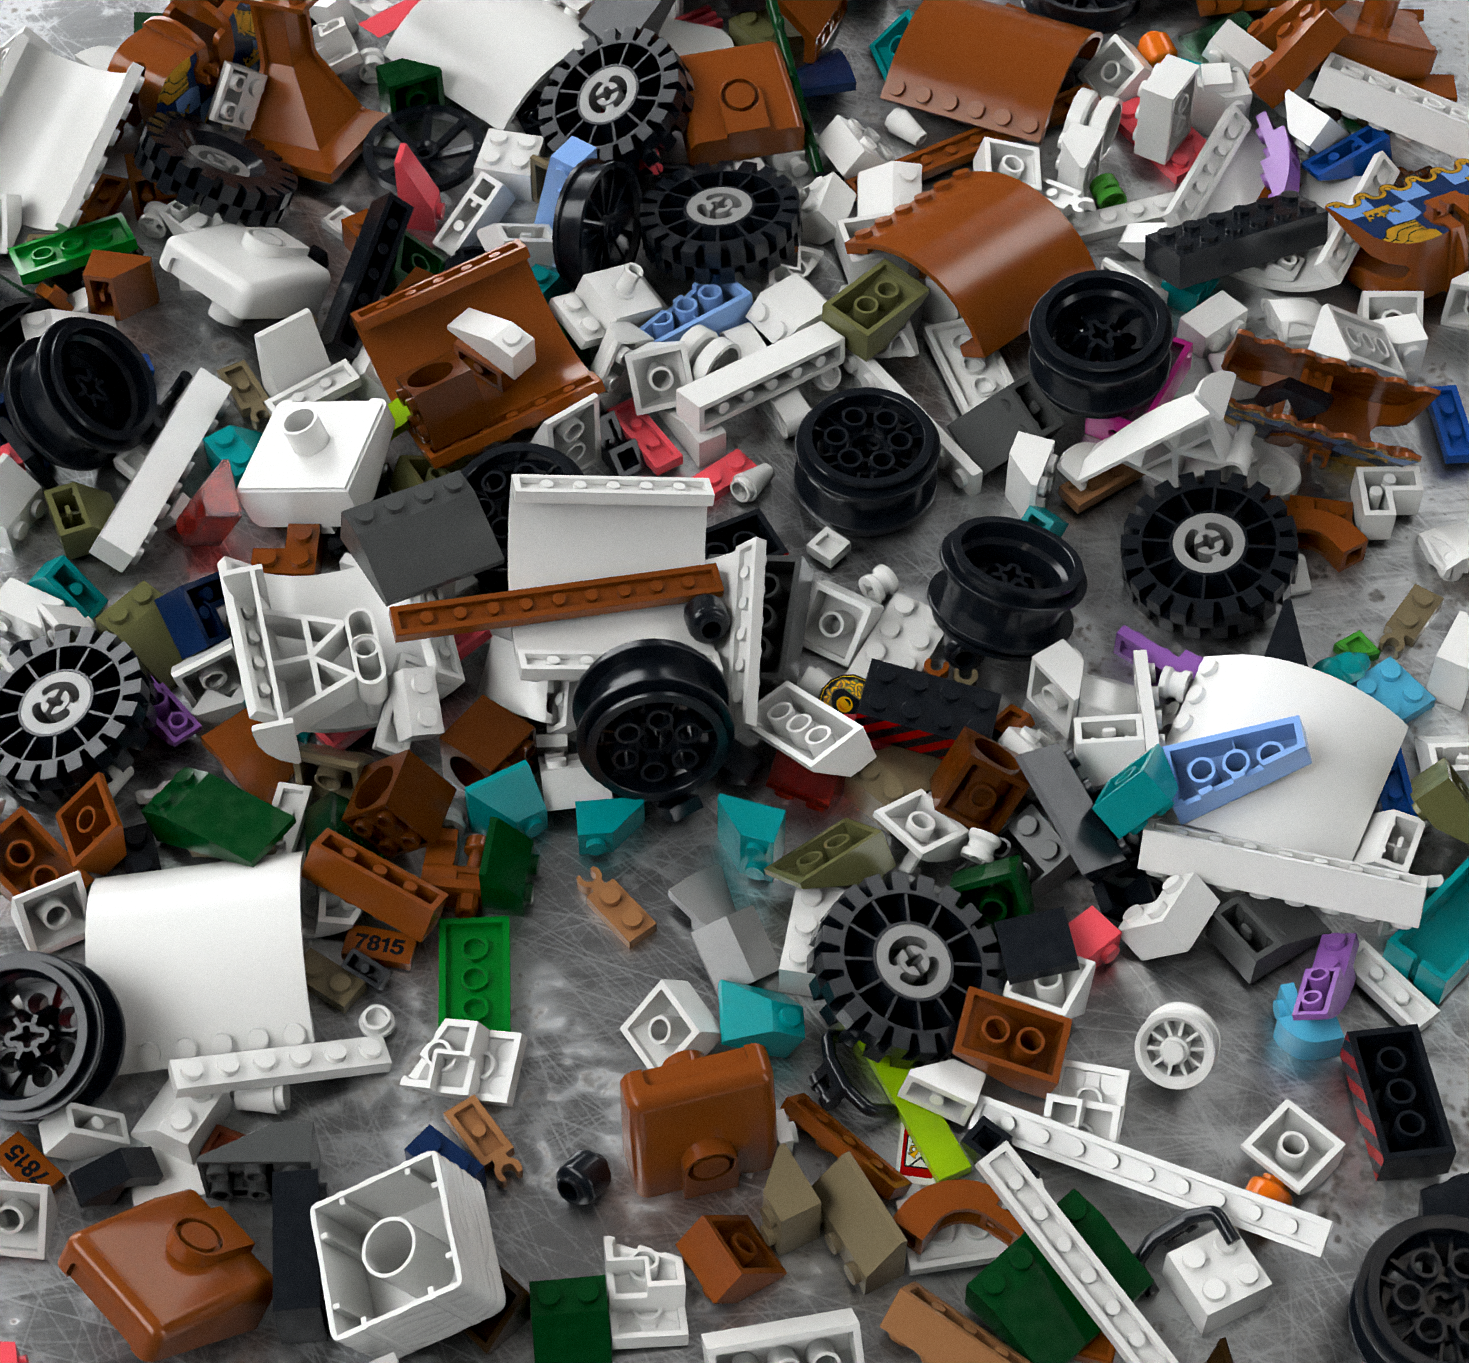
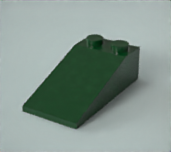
(215, 818)

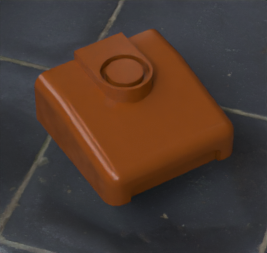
(1385, 39)
(741, 105)
(699, 1121)
(170, 1274)

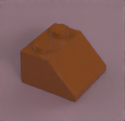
(92, 828)
(729, 1257)

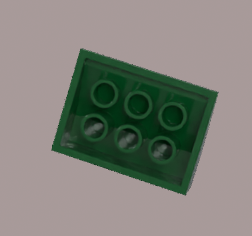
(1030, 1302)

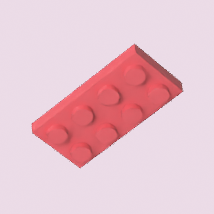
(1183, 157)

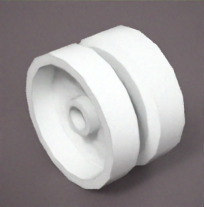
(1096, 113)
(708, 351)

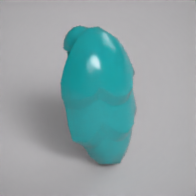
(1345, 666)

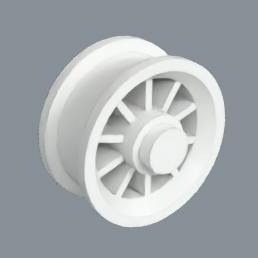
(1177, 1045)

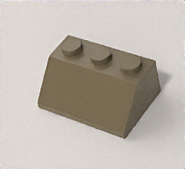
(859, 1226)

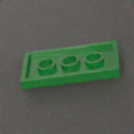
(71, 249)
(475, 971)

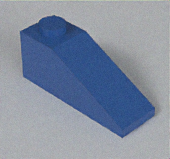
(1349, 155)

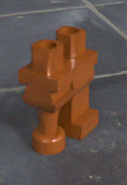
(444, 873)

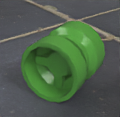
(1107, 191)

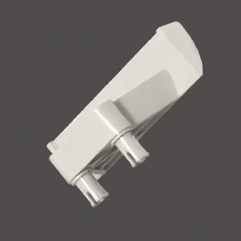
(1167, 434)
(334, 635)

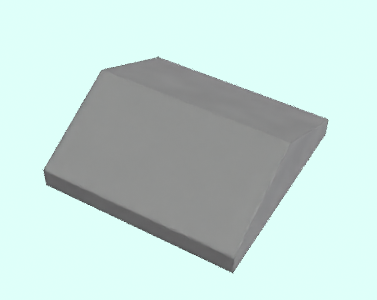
(735, 948)

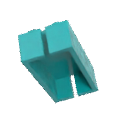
(1439, 949)

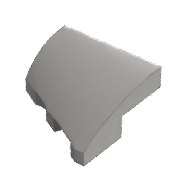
(703, 896)

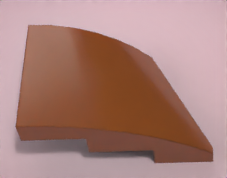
(244, 760)

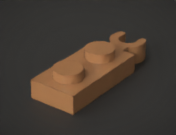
(616, 909)
(483, 1138)

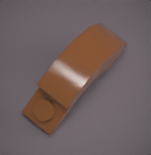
(1329, 536)
(951, 1204)

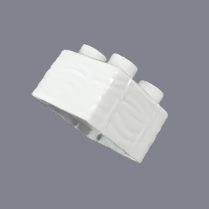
(407, 1257)

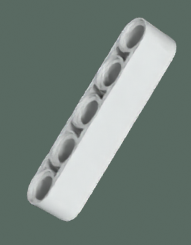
(784, 409)

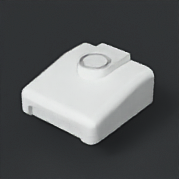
(247, 272)
(316, 462)

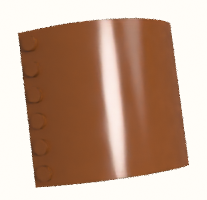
(986, 65)
(987, 247)
(413, 330)

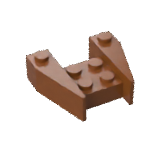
(1301, 38)

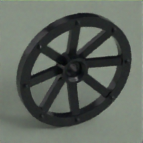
(426, 150)

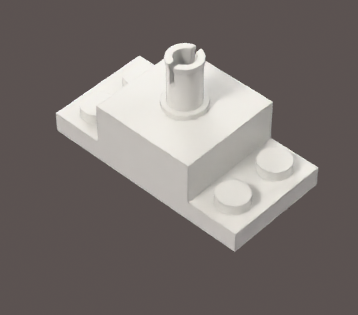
(604, 298)

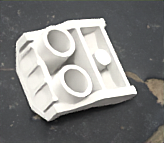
(1292, 319)
(1447, 549)
(1106, 697)

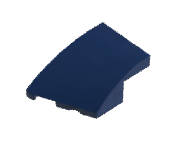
(827, 75)

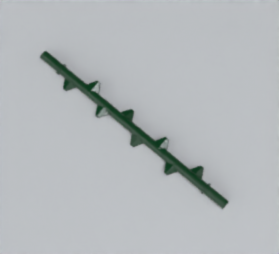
(782, 40)

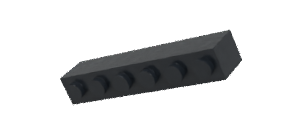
(365, 274)

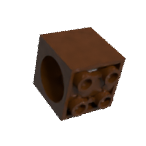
(442, 401)
(486, 742)
(978, 782)
(399, 804)

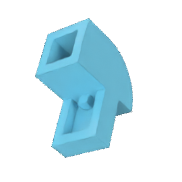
(1304, 1038)

